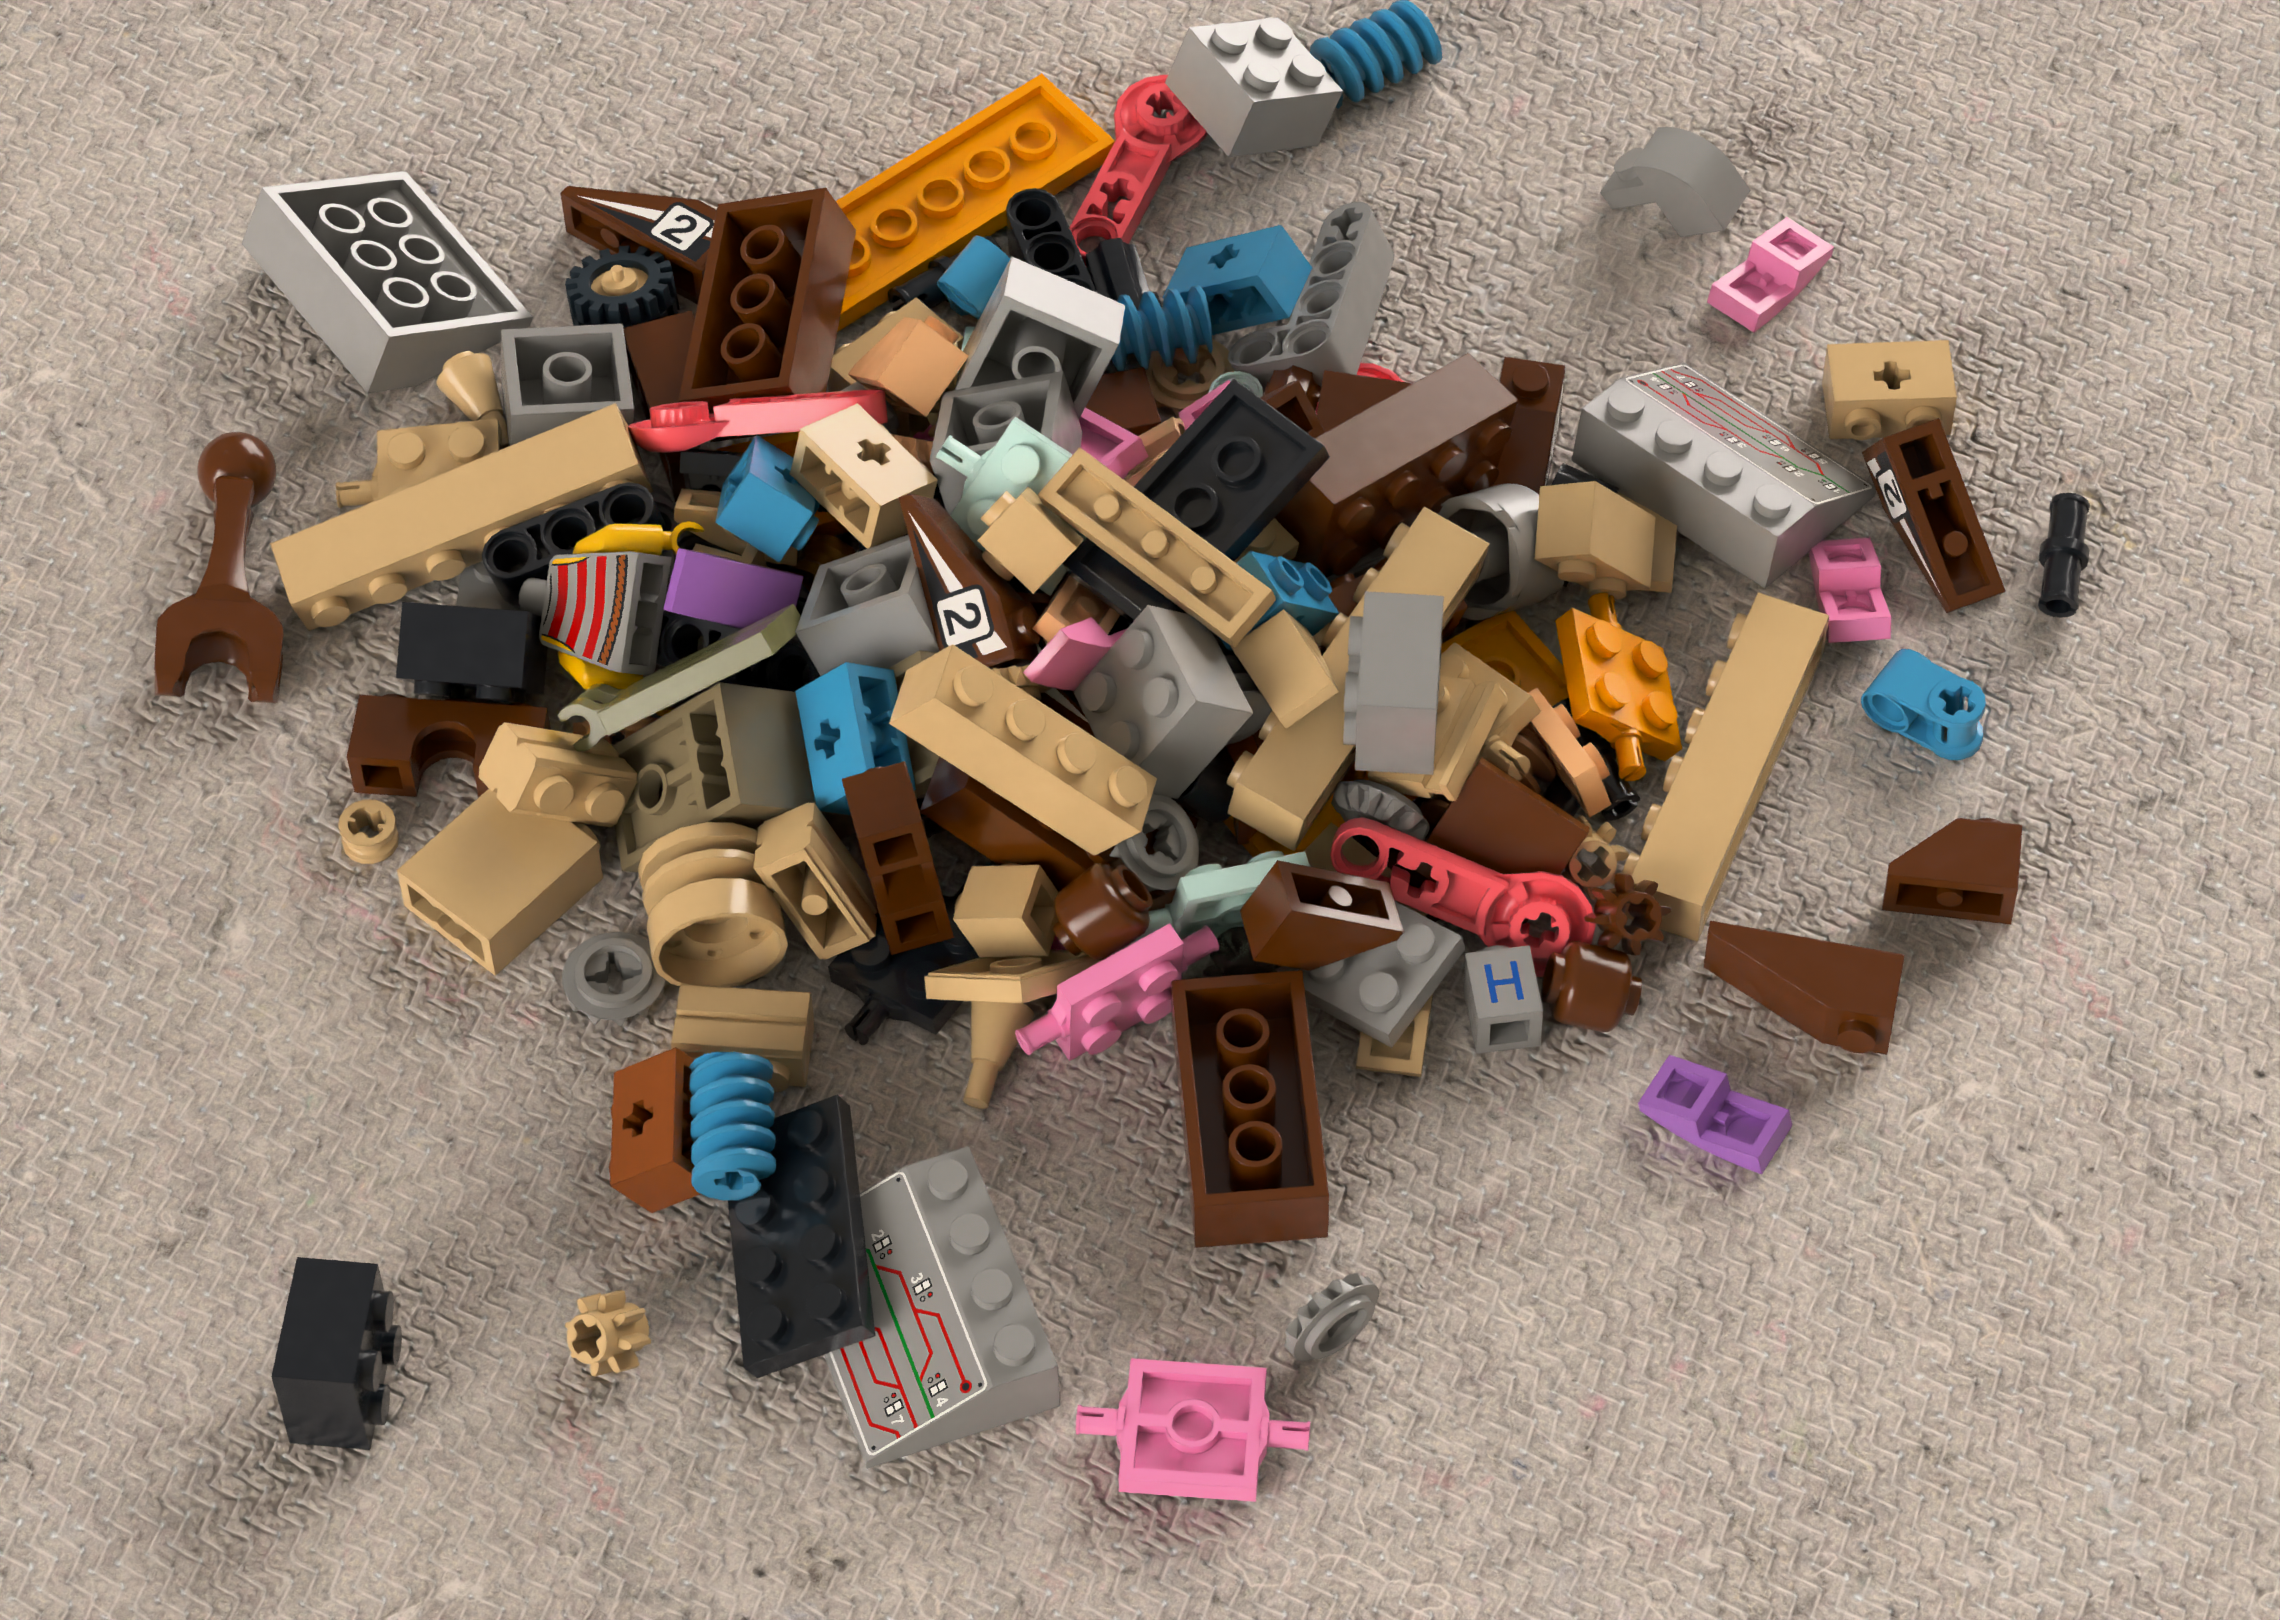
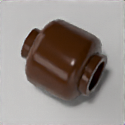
(1102, 911)
(1590, 986)

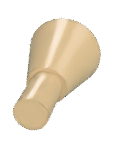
(472, 387)
(992, 1045)

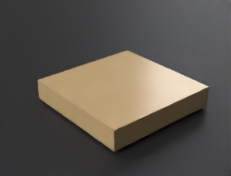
(1006, 977)

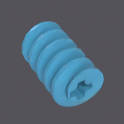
(1378, 47)
(1164, 327)
(731, 1124)

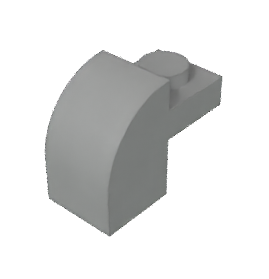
(1685, 178)

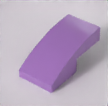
(728, 589)
(1708, 1114)

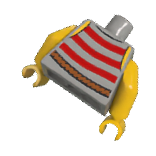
(606, 603)

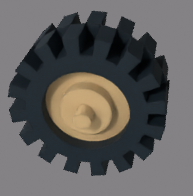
(622, 288)

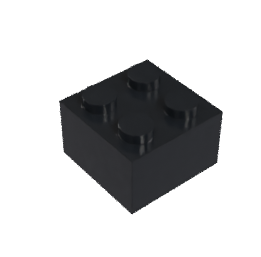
(471, 648)
(335, 1354)

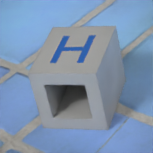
(1502, 998)

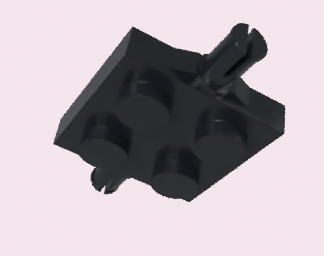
(895, 983)

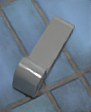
(1335, 304)

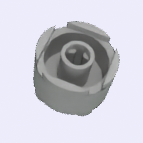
(1510, 574)

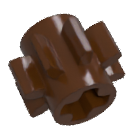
(1642, 907)

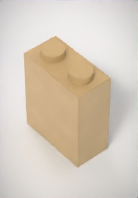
(499, 878)

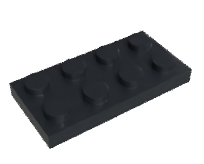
(1220, 482)
(803, 1245)

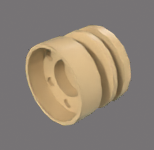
(709, 907)

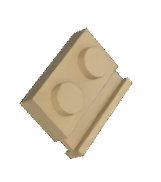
(1461, 729)

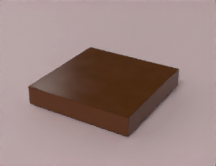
(1505, 826)

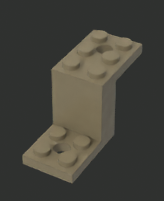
(729, 760)

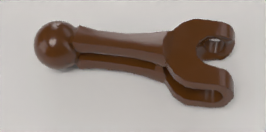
(222, 617)

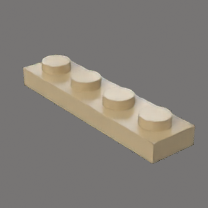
(1157, 547)

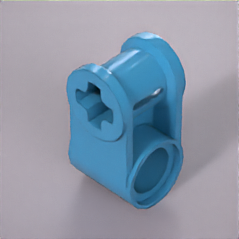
(973, 276)
(1922, 699)

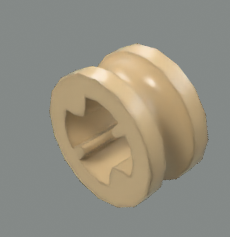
(358, 844)

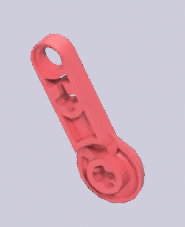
(1136, 160)
(689, 424)
(1472, 894)

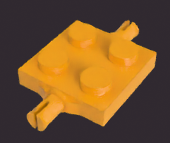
(1618, 686)

